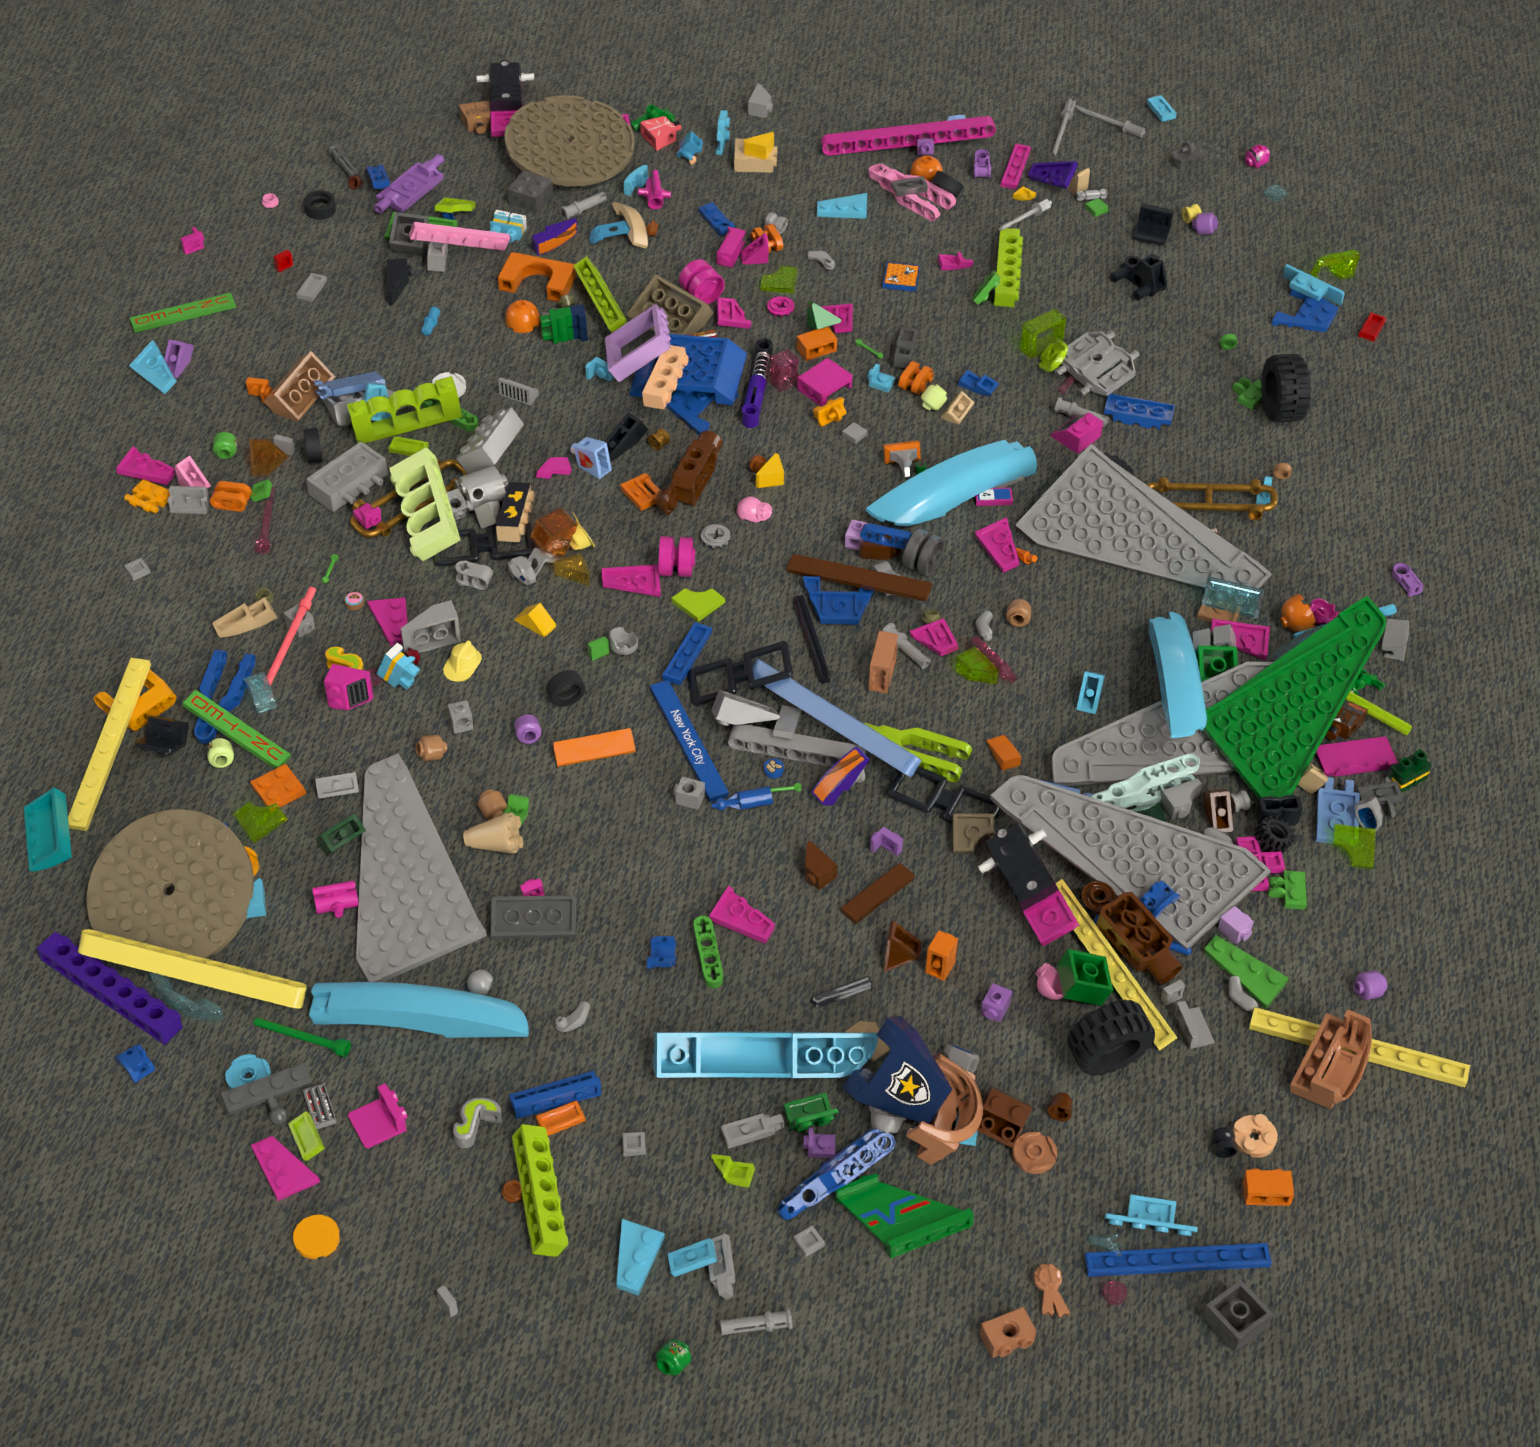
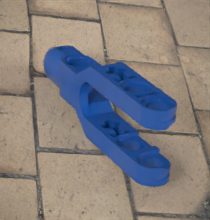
(203, 731)
(835, 1175)

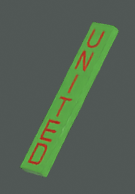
(182, 312)
(236, 730)

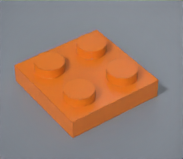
(278, 787)

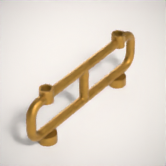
(1255, 511)
(384, 528)

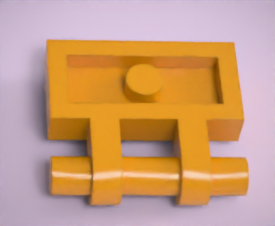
(151, 493)

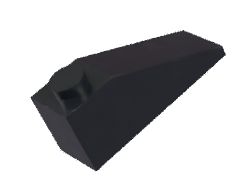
(397, 277)
(625, 435)

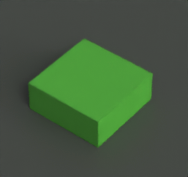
(1096, 207)
(261, 490)
(598, 648)

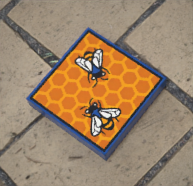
(901, 276)

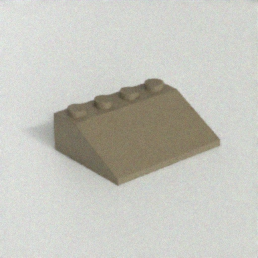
(683, 311)

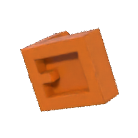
(258, 387)

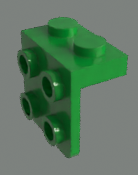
(809, 1111)

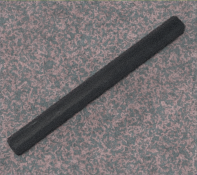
(812, 639)

